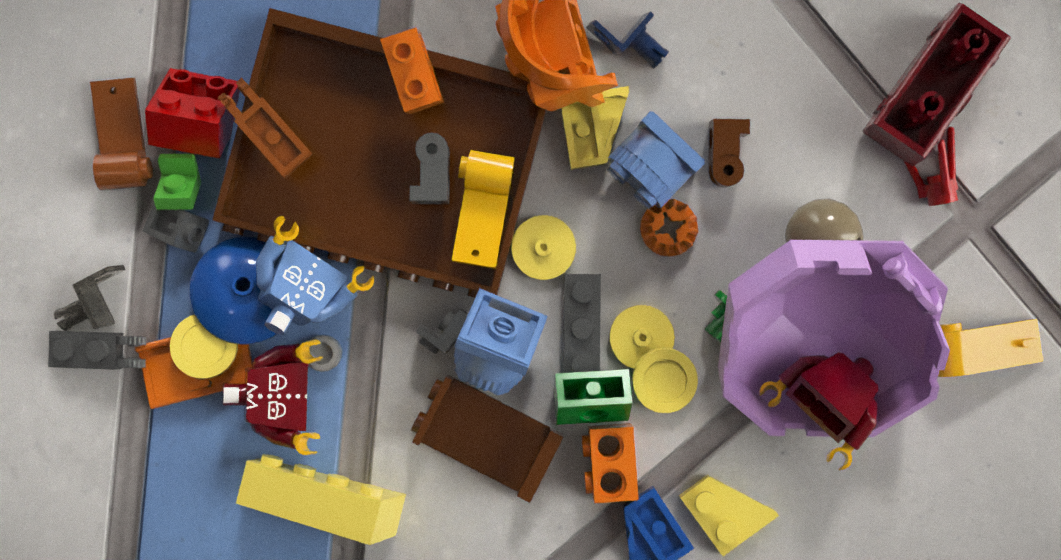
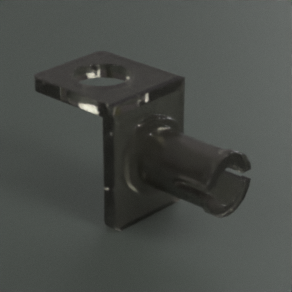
(90, 302)

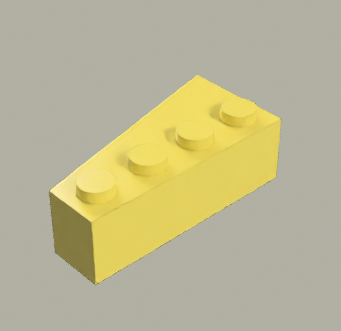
(321, 500)

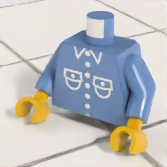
(300, 283)

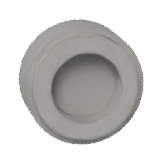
(329, 349)

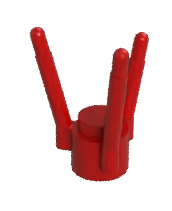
(943, 186)

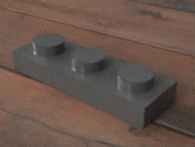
(582, 322)

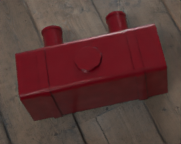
(936, 84)

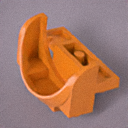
(551, 52)

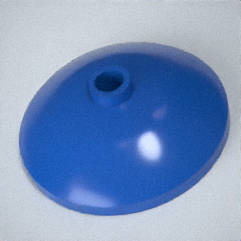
(214, 293)

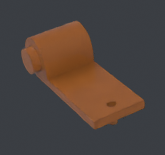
(120, 136)

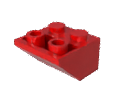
(189, 115)

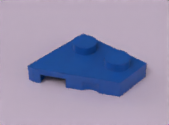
(653, 530)

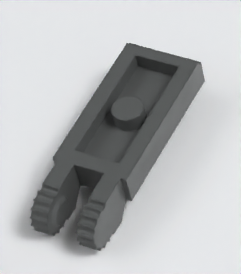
(92, 350)

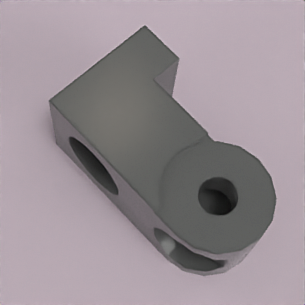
(434, 171)

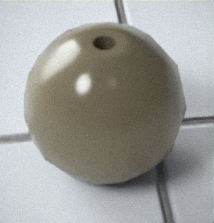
(824, 221)

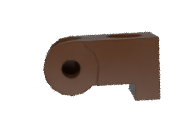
(724, 149)

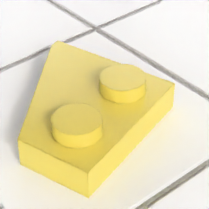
(593, 129)
(725, 513)

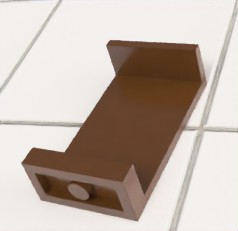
(487, 436)

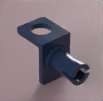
(636, 38)

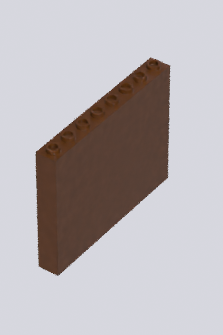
(356, 185)

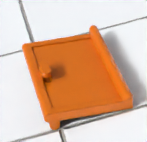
(170, 385)

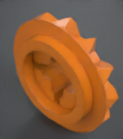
(662, 243)

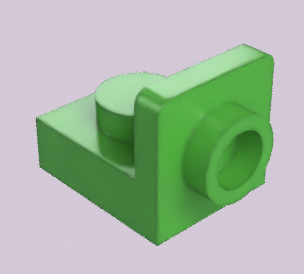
(178, 182)

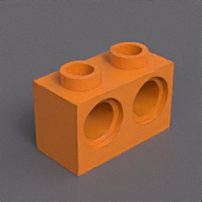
(412, 70)
(620, 461)

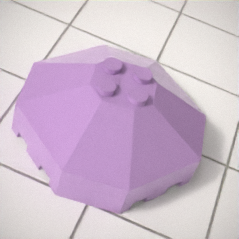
(828, 300)

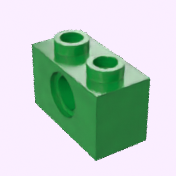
(592, 397)

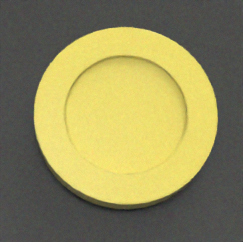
(543, 247)
(638, 332)
(200, 352)
(664, 380)

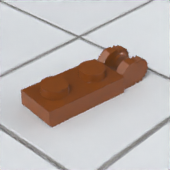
(268, 131)

